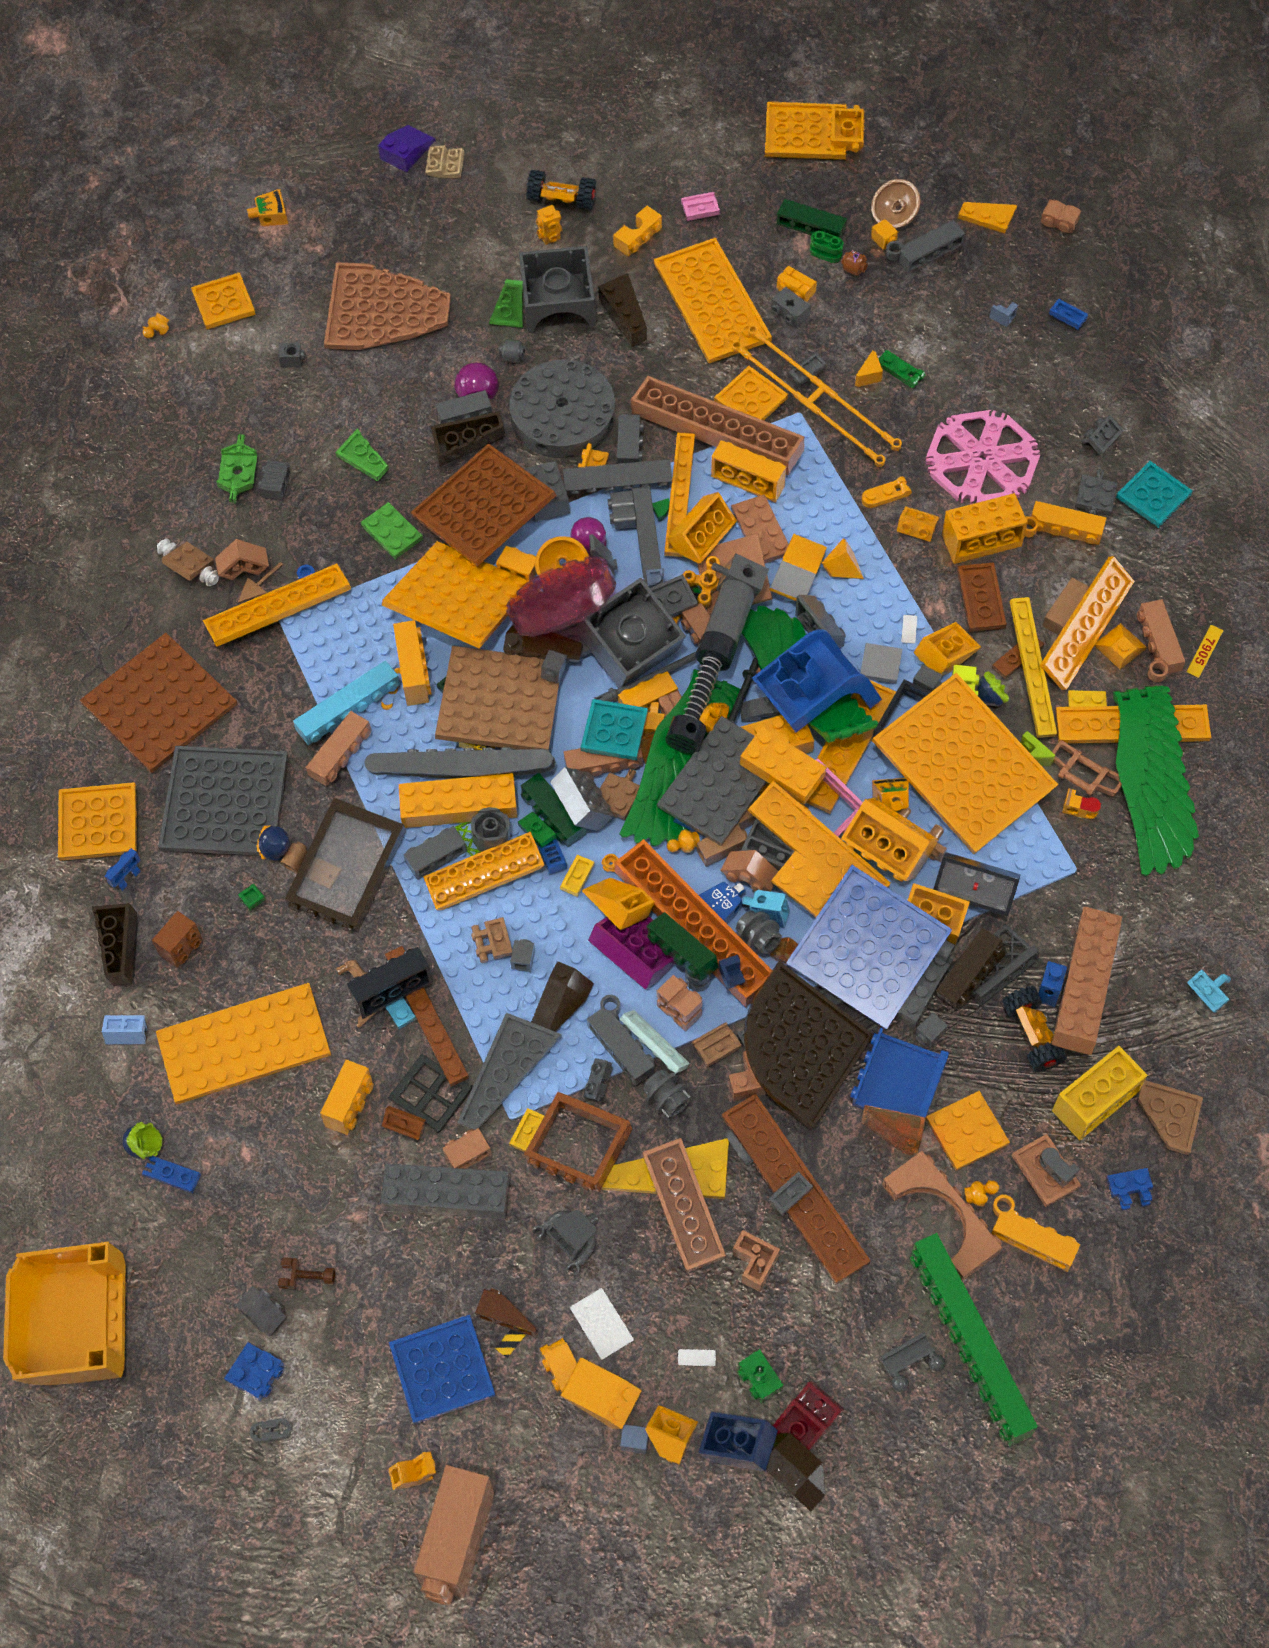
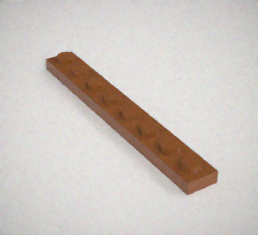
(434, 1031)

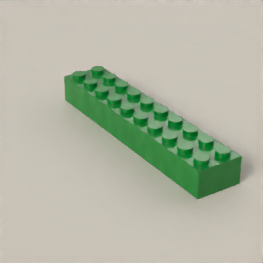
(973, 1340)

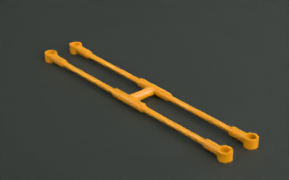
(808, 402)

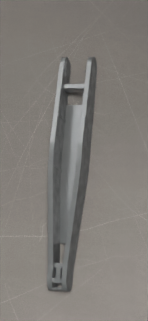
(461, 764)

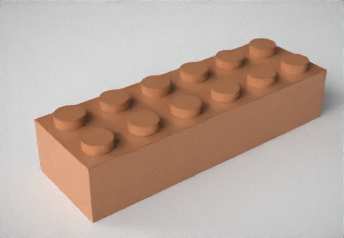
(683, 1205)

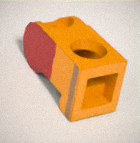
(1081, 806)

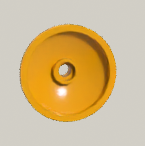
(556, 549)

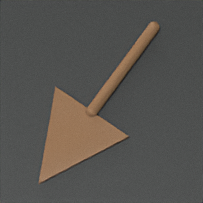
(253, 589)

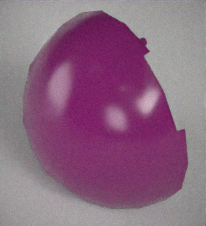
(476, 378)

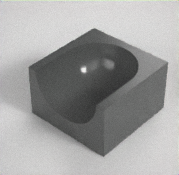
(557, 283)
(630, 633)

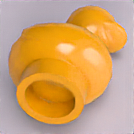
(156, 323)
(686, 842)
(977, 1192)

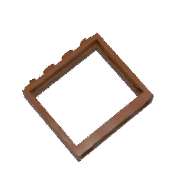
(592, 1113)

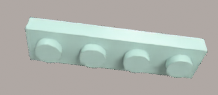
(654, 1041)

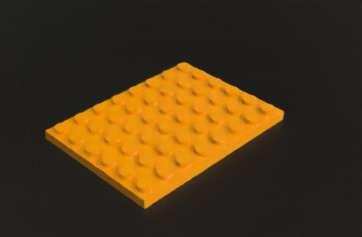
(964, 763)

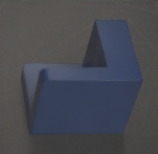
(731, 972)

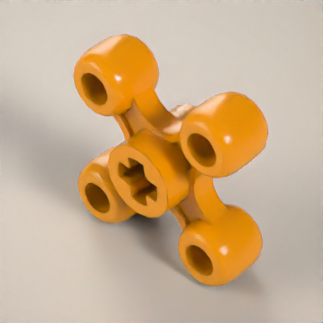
(702, 581)

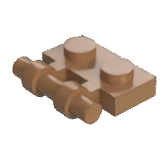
(498, 940)

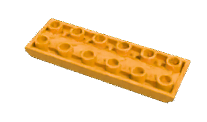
(484, 871)

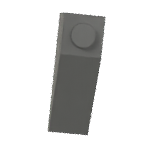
(600, 550)

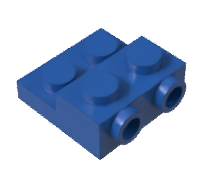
(255, 1372)

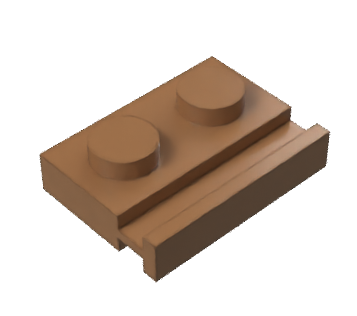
(716, 1044)

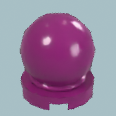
(586, 527)

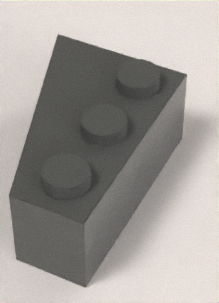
(768, 845)

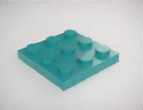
(1154, 494)
(614, 729)

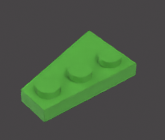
(509, 305)
(362, 456)

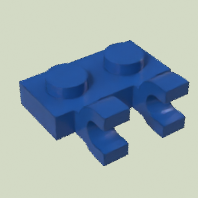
(127, 862)
(1128, 1183)

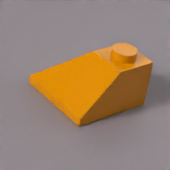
(1120, 646)
(670, 1433)

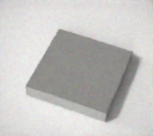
(881, 662)

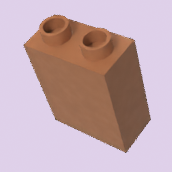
(453, 1534)

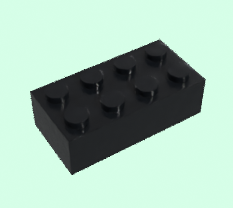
(390, 982)

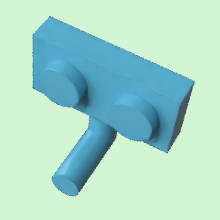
(1209, 990)

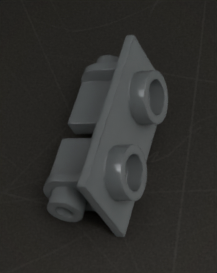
(600, 1071)

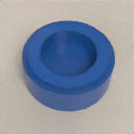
(304, 571)

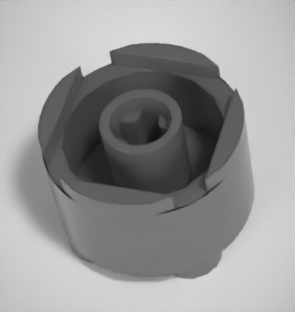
(490, 828)

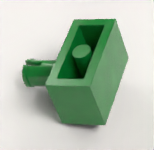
(759, 1376)

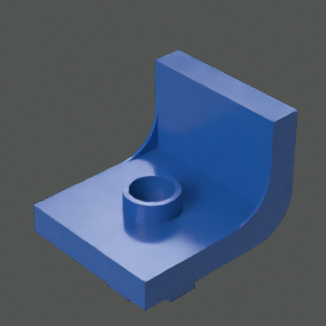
(811, 679)

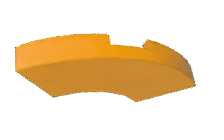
(712, 714)

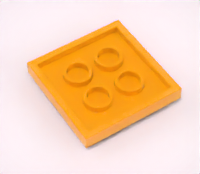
(223, 301)
(752, 394)
(967, 1130)

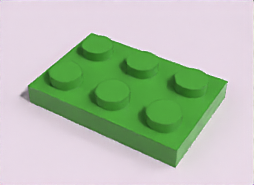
(391, 530)

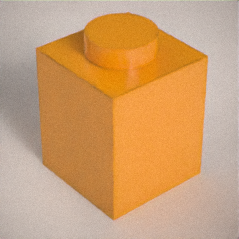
(883, 233)

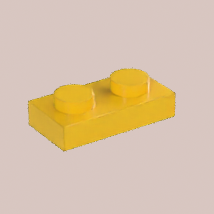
(1086, 698)
(577, 875)
(526, 1130)

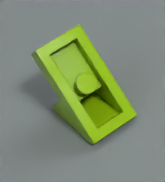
(1037, 749)

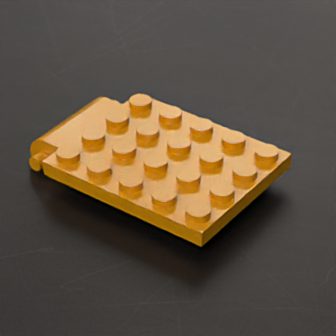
(813, 130)

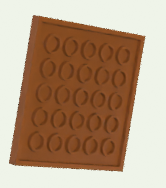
(483, 504)
(158, 702)

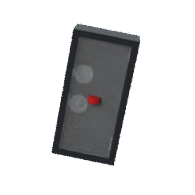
(977, 882)

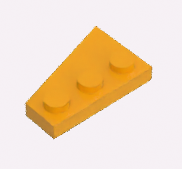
(988, 215)

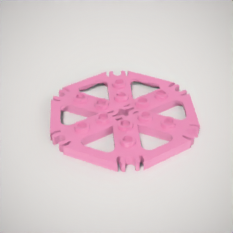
(970, 458)

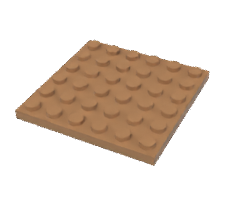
(496, 700)

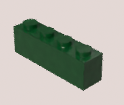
(809, 219)
(550, 808)
(682, 947)

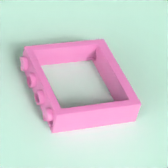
(846, 794)

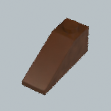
(500, 1311)

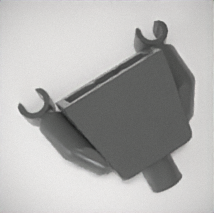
(572, 1234)

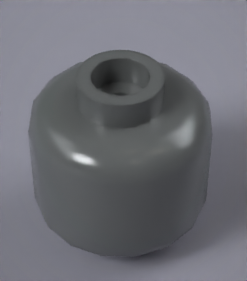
(512, 351)

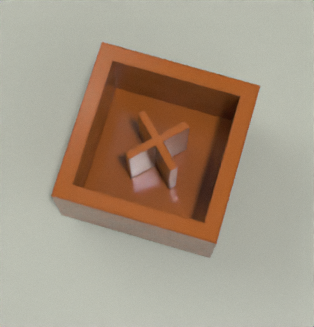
(177, 939)

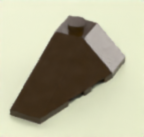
(540, 645)
(562, 996)

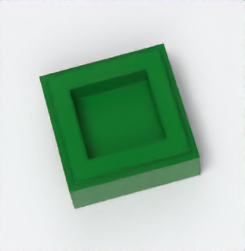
(251, 897)

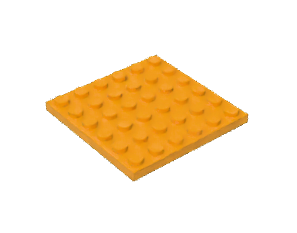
(455, 595)

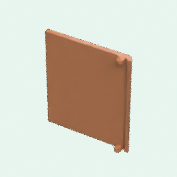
(747, 547)

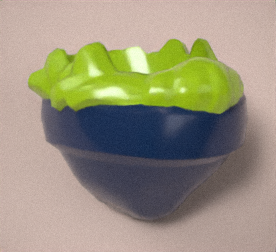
(991, 690)
(142, 1141)

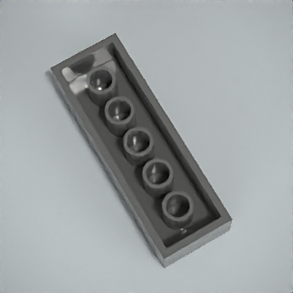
(445, 1191)

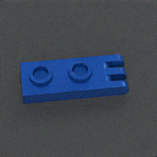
(172, 1174)

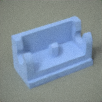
(124, 1029)

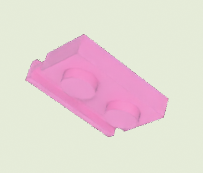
(700, 206)

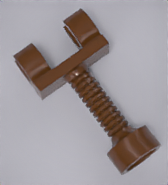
(327, 1276)

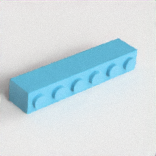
(353, 697)

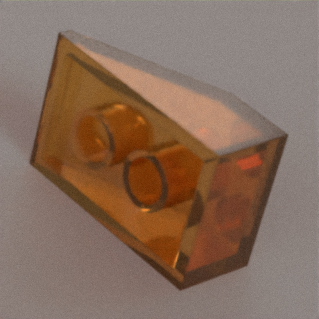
(896, 1128)

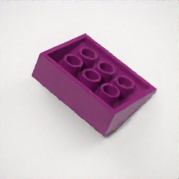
(632, 950)

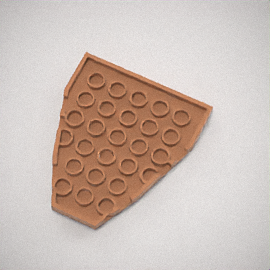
(381, 308)

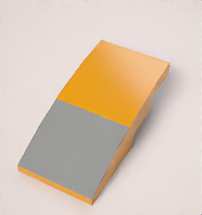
(798, 567)

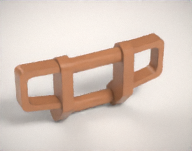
(1077, 756)

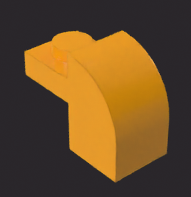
(412, 1472)

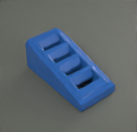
(556, 866)

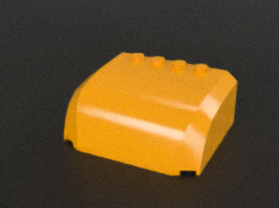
(66, 1315)

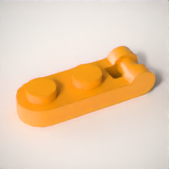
(886, 493)

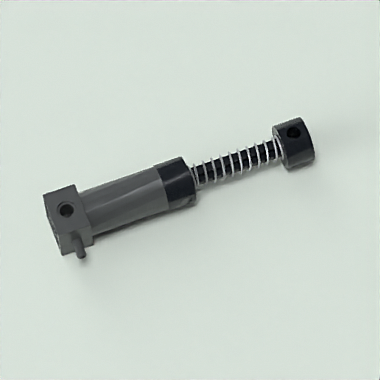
(737, 589)

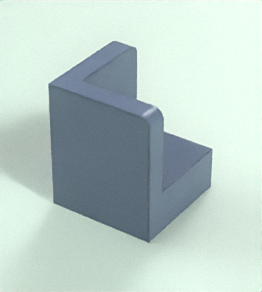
(1004, 315)
(634, 1439)

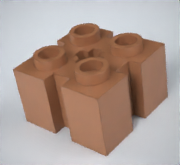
(679, 1002)

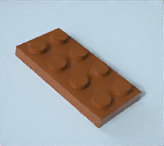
(981, 597)

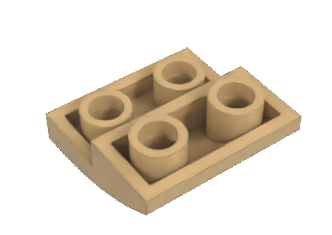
(444, 162)

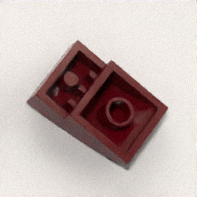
(809, 1415)

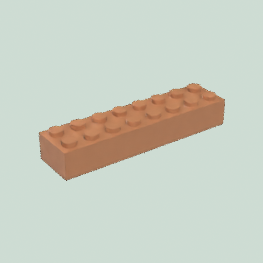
(1087, 981)

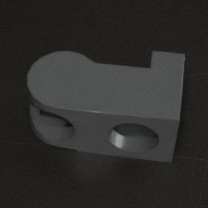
(1057, 1167)

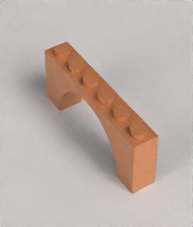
(922, 1176)

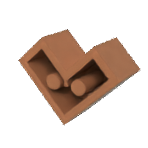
(241, 557)
(751, 868)
(744, 1083)
(760, 1257)

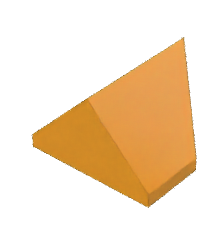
(842, 562)

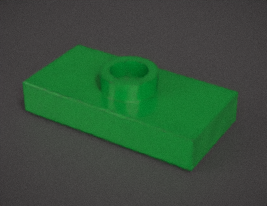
(540, 831)

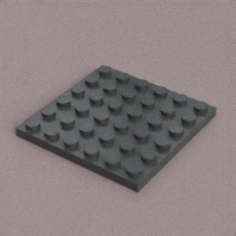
(221, 799)

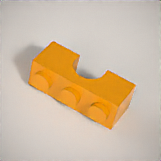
(630, 240)

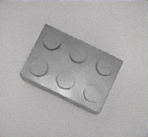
(582, 798)

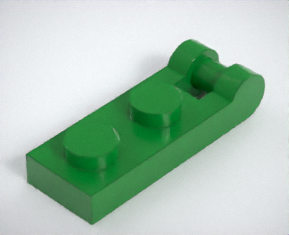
(900, 369)

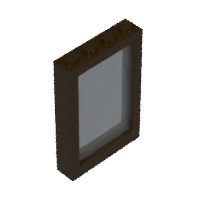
(345, 865)

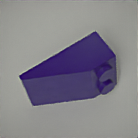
(404, 147)

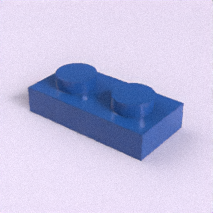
(1068, 314)

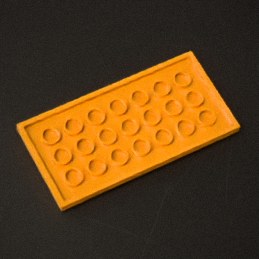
(711, 299)
(242, 1043)

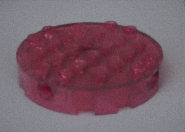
(566, 597)

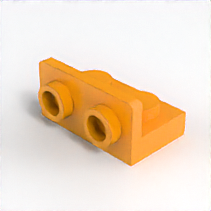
(593, 457)
(917, 523)

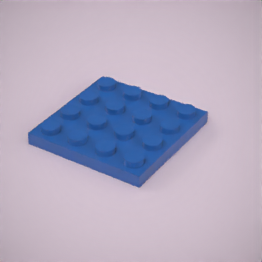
(441, 1369)

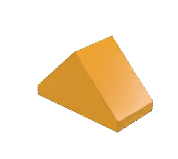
(870, 371)

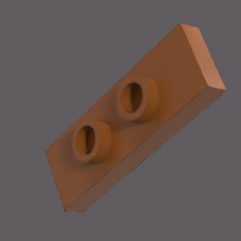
(1010, 661)

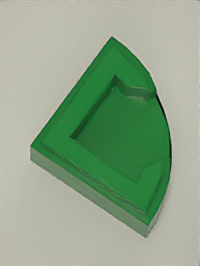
(661, 508)

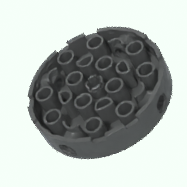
(562, 408)

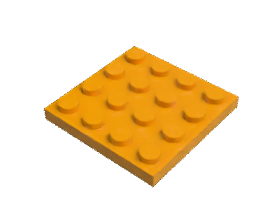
(96, 821)

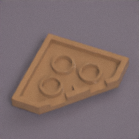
(1172, 1114)

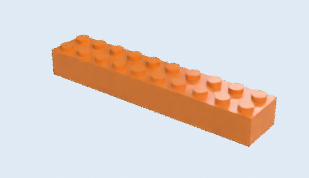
(672, 895)

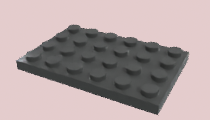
(713, 786)

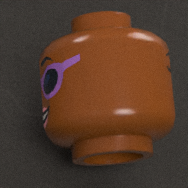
(854, 262)

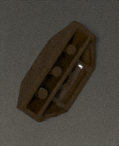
(797, 1470)

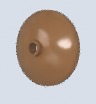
(893, 195)

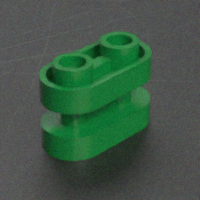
(826, 247)

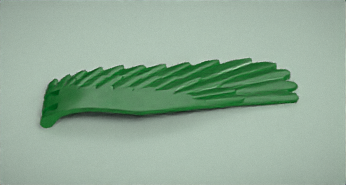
(772, 634)
(662, 768)
(1153, 778)

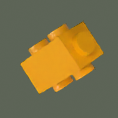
(548, 224)

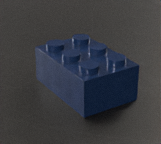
(738, 1441)

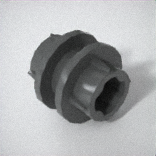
(759, 932)
(669, 1096)

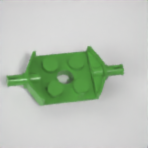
(237, 458)

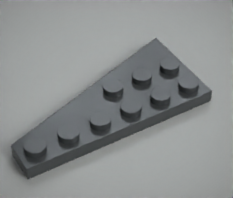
(510, 1059)

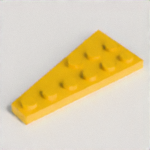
(707, 1161)

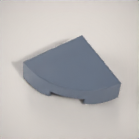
(654, 577)

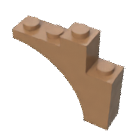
(712, 852)

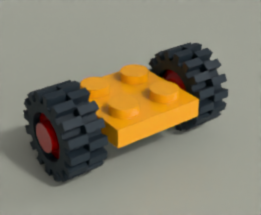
(538, 189)
(1023, 1005)

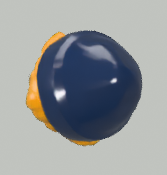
(273, 843)

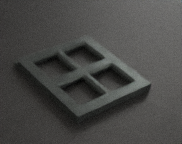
(429, 1093)

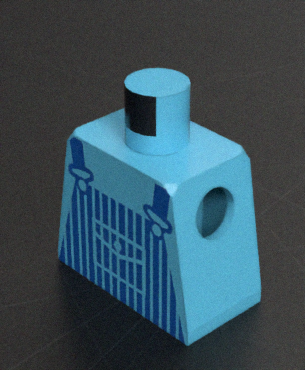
(771, 903)

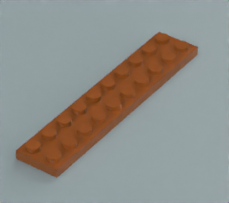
(814, 1213)

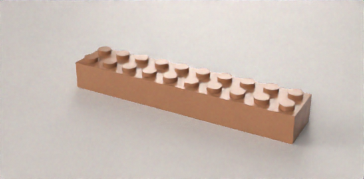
(715, 422)

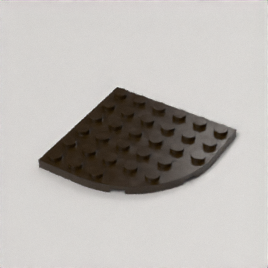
(800, 1044)

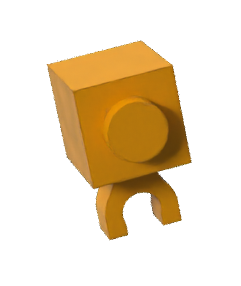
(653, 718)

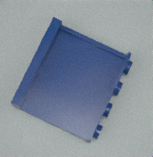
(898, 1076)

